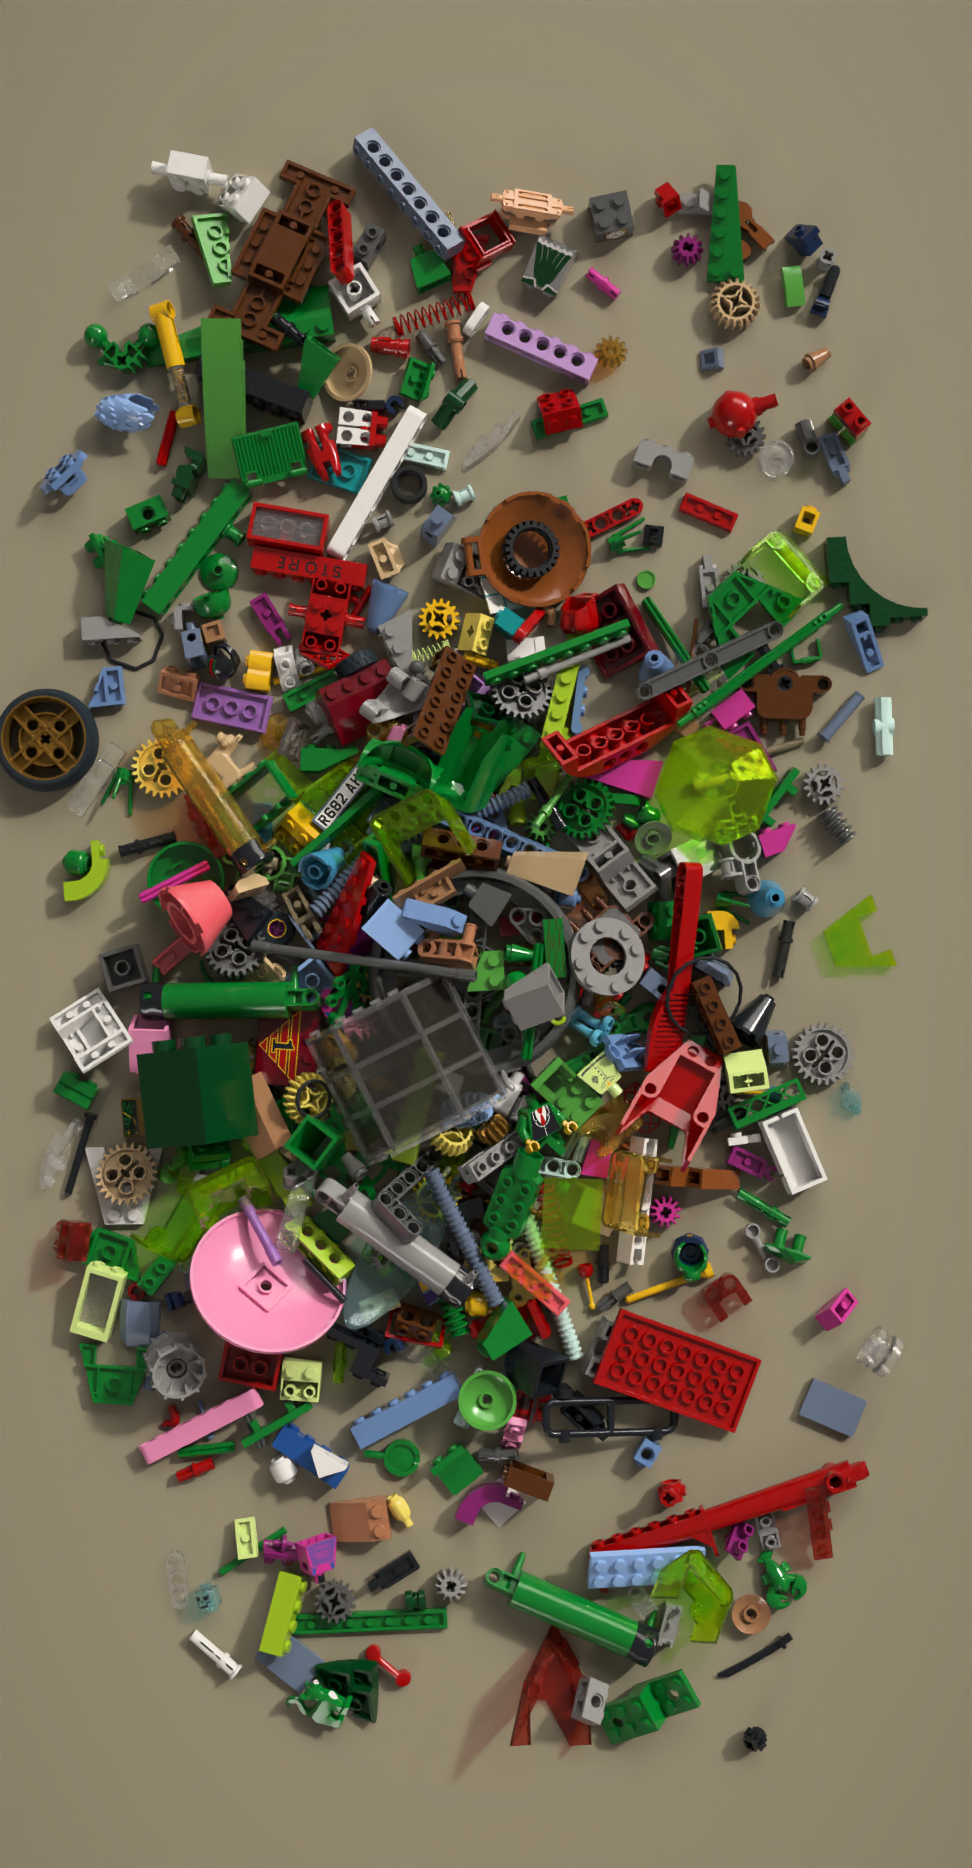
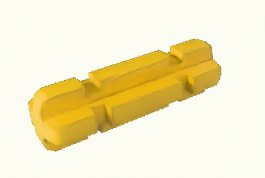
(481, 661)

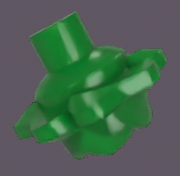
(441, 494)

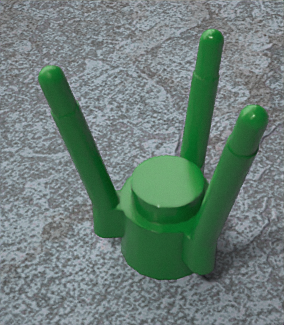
(616, 541)
(121, 777)
(724, 900)
(661, 955)

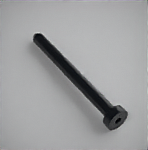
(90, 1117)

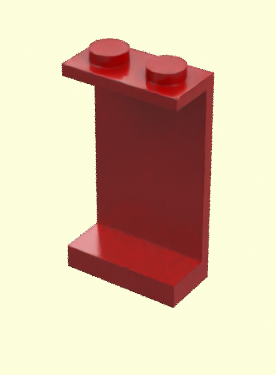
(531, 1314)

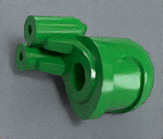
(644, 814)

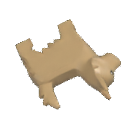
(222, 762)

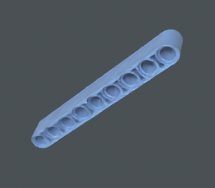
(503, 835)

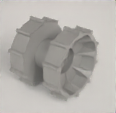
(184, 1378)

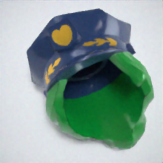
(690, 1256)

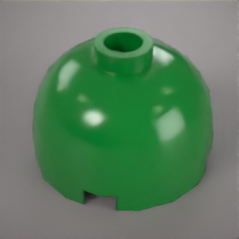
(213, 604)

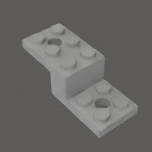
(616, 867)

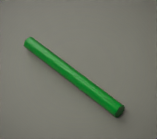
(235, 1562)

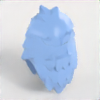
(126, 412)

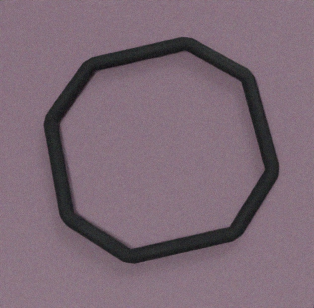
(156, 650)

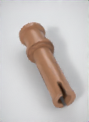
(454, 340)

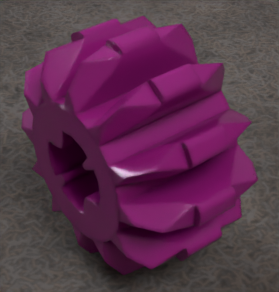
(686, 256)

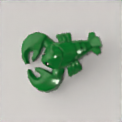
(780, 1581)

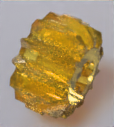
(604, 354)

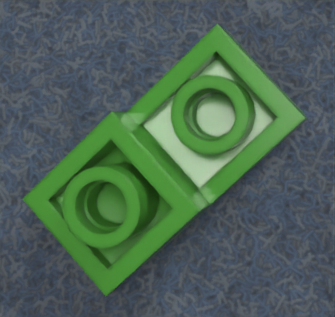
(793, 286)

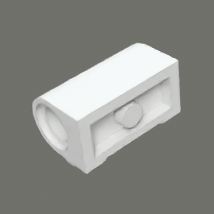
(526, 648)

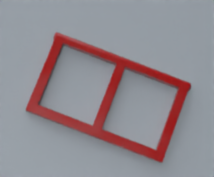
(413, 1340)

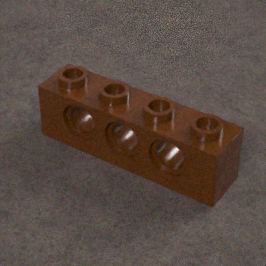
(444, 846)
(714, 1015)

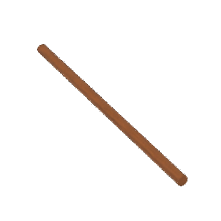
(692, 645)

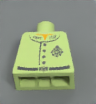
(601, 1075)

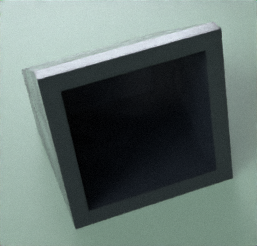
(535, 1368)

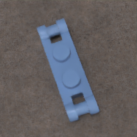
(580, 693)

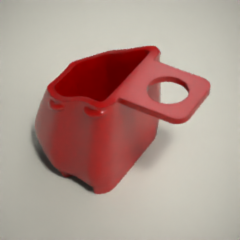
(579, 614)

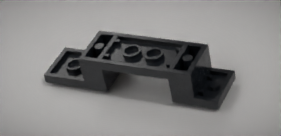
(365, 1358)

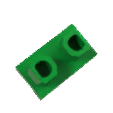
(97, 544)

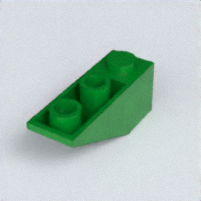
(322, 759)

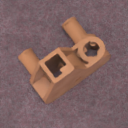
(460, 954)

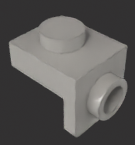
(178, 619)

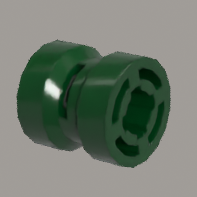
(415, 1599)

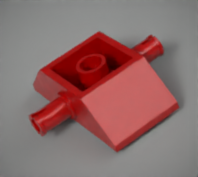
(330, 596)

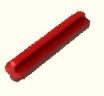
(167, 439)

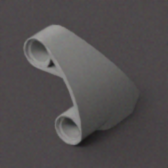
(399, 698)

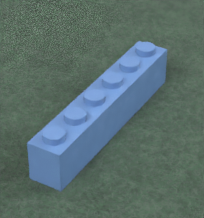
(407, 1409)

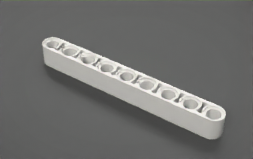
(376, 483)

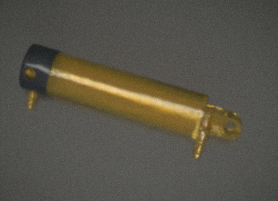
(212, 798)

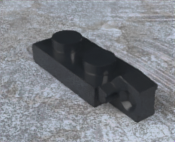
(394, 1571)

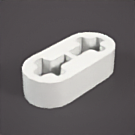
(476, 319)

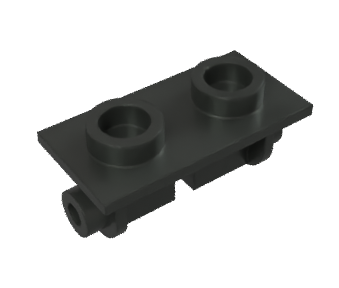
(722, 1119)

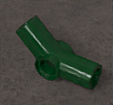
(454, 403)

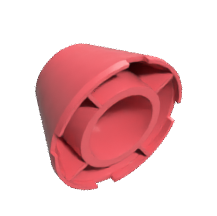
(196, 913)

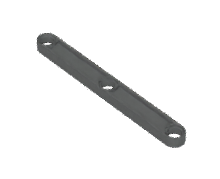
(696, 666)

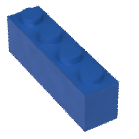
(298, 1448)

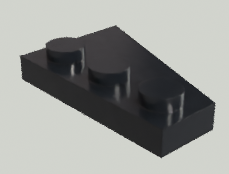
(249, 915)

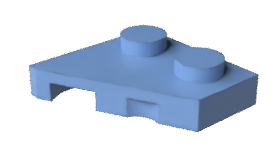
(109, 689)

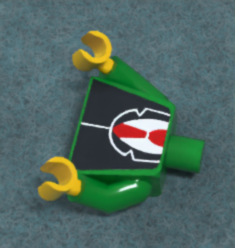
(539, 1121)

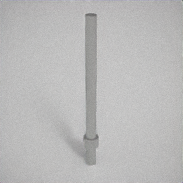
(543, 672)

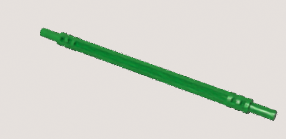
(760, 664)

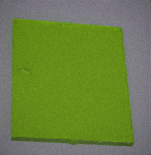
(571, 1213)

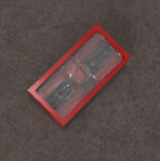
(288, 529)

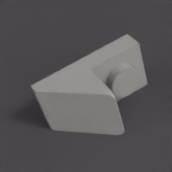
(696, 204)

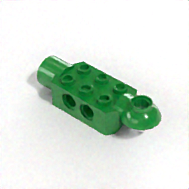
(511, 1203)

